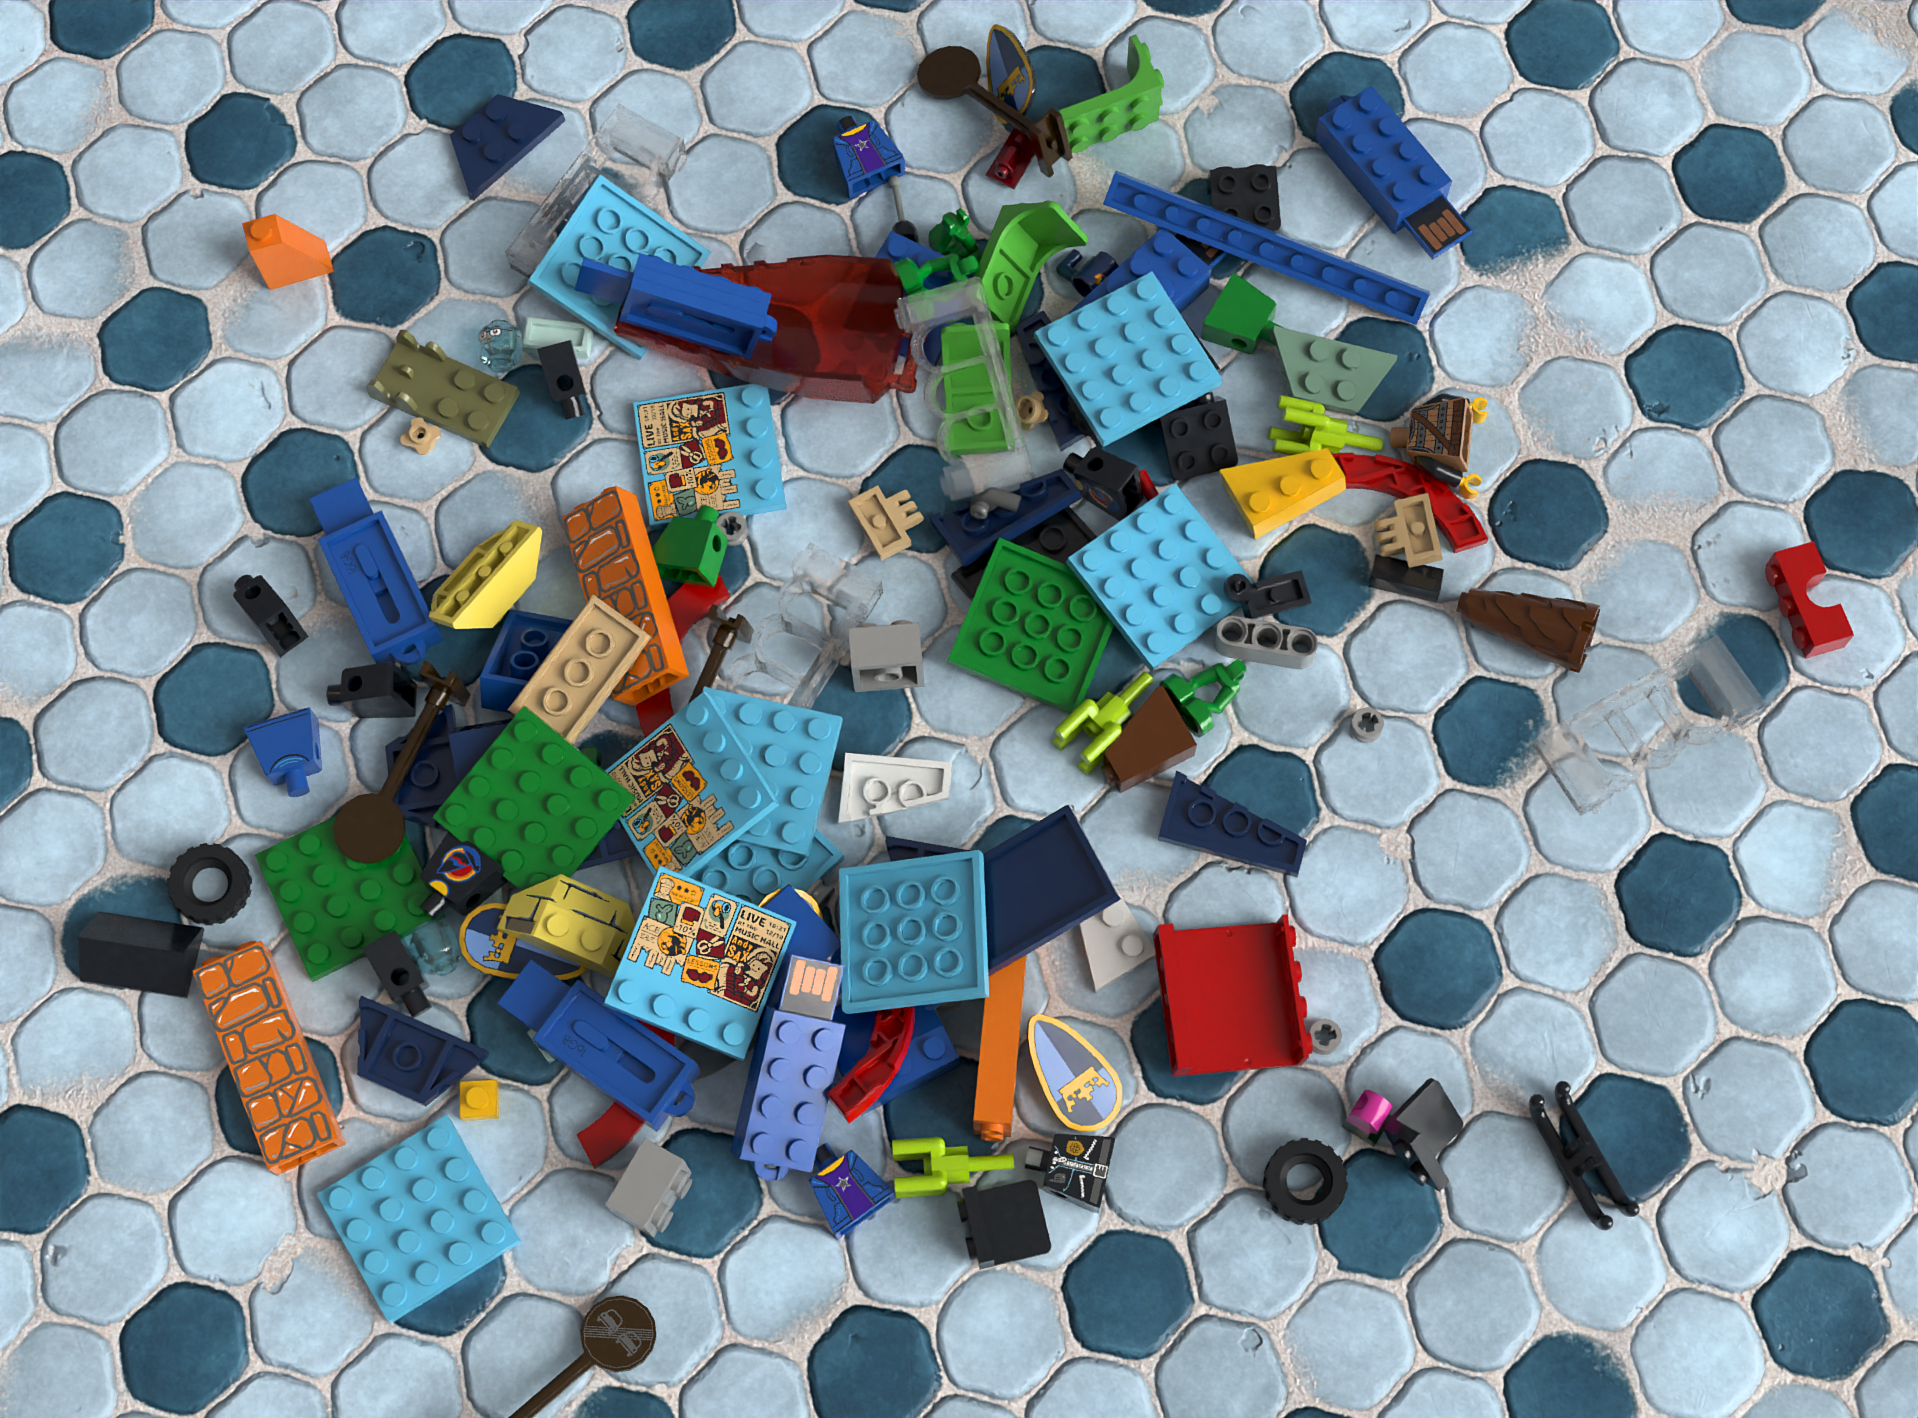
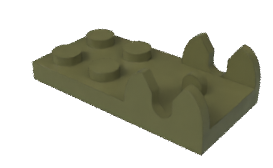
(443, 390)

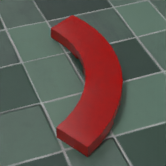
(1406, 480)
(687, 608)
(881, 1063)
(616, 1126)

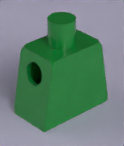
(1240, 317)
(691, 549)

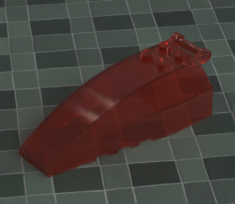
(832, 329)

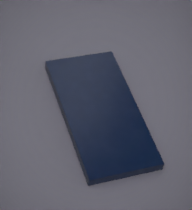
(1040, 888)

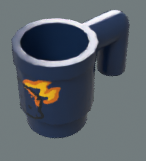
(1090, 274)

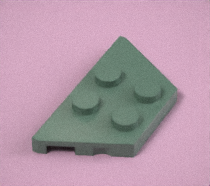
(1329, 370)

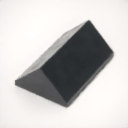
(139, 954)

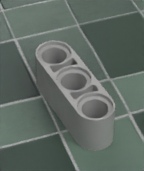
(1281, 635)

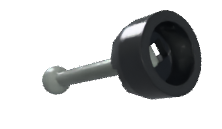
(904, 226)

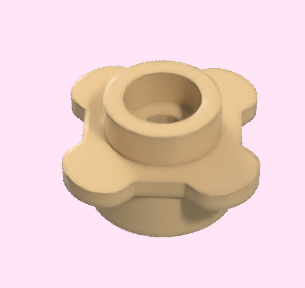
(1031, 410)
(425, 444)

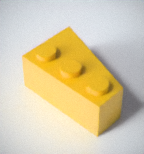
(1282, 488)

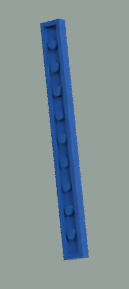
(1266, 247)

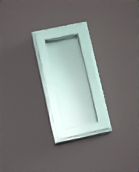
(546, 332)

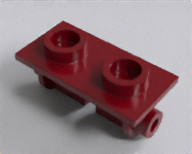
(1012, 159)

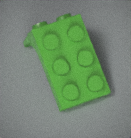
(1118, 110)
(1017, 250)
(973, 389)

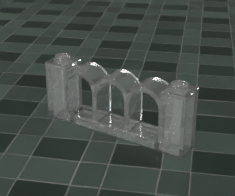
(621, 132)
(943, 306)
(837, 582)
(1713, 673)

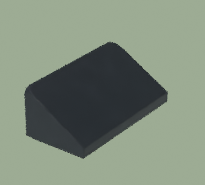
(1396, 577)

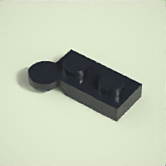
(1268, 595)

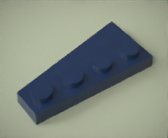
(1047, 381)
(975, 538)
(1218, 827)

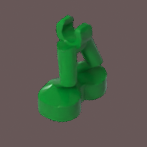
(953, 237)
(913, 277)
(1193, 710)

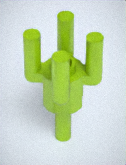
(1316, 430)
(1100, 721)
(941, 1166)

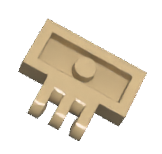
(885, 520)
(1410, 532)

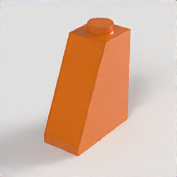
(285, 251)

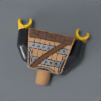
(1441, 439)

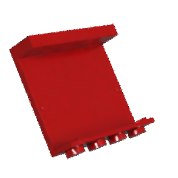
(1231, 998)

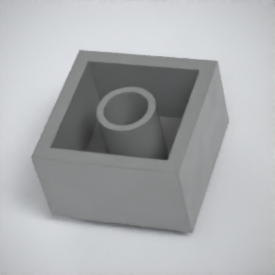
(886, 656)
(650, 1188)

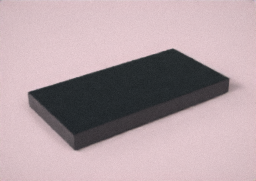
(1054, 538)

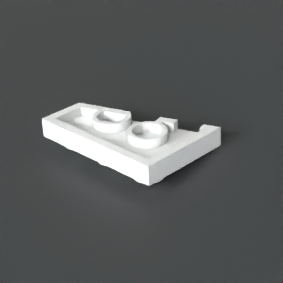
(890, 784)
(1114, 944)

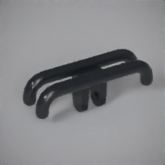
(1580, 1157)

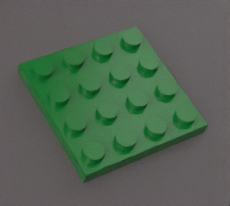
(1032, 629)
(534, 803)
(338, 903)

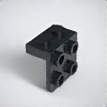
(1247, 193)
(1198, 437)
(1422, 1131)
(1004, 1223)

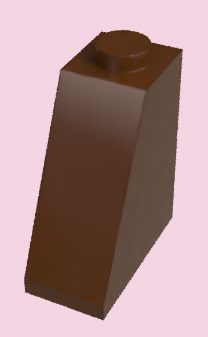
(1148, 743)

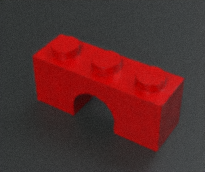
(1814, 627)

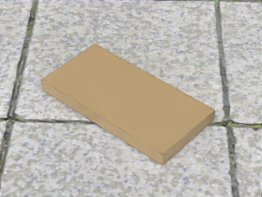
(582, 669)

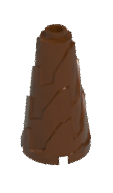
(1546, 626)

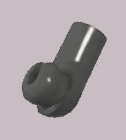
(991, 499)

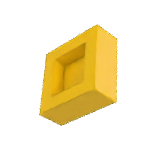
(479, 1100)

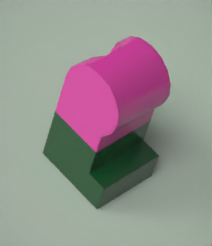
(1368, 1116)

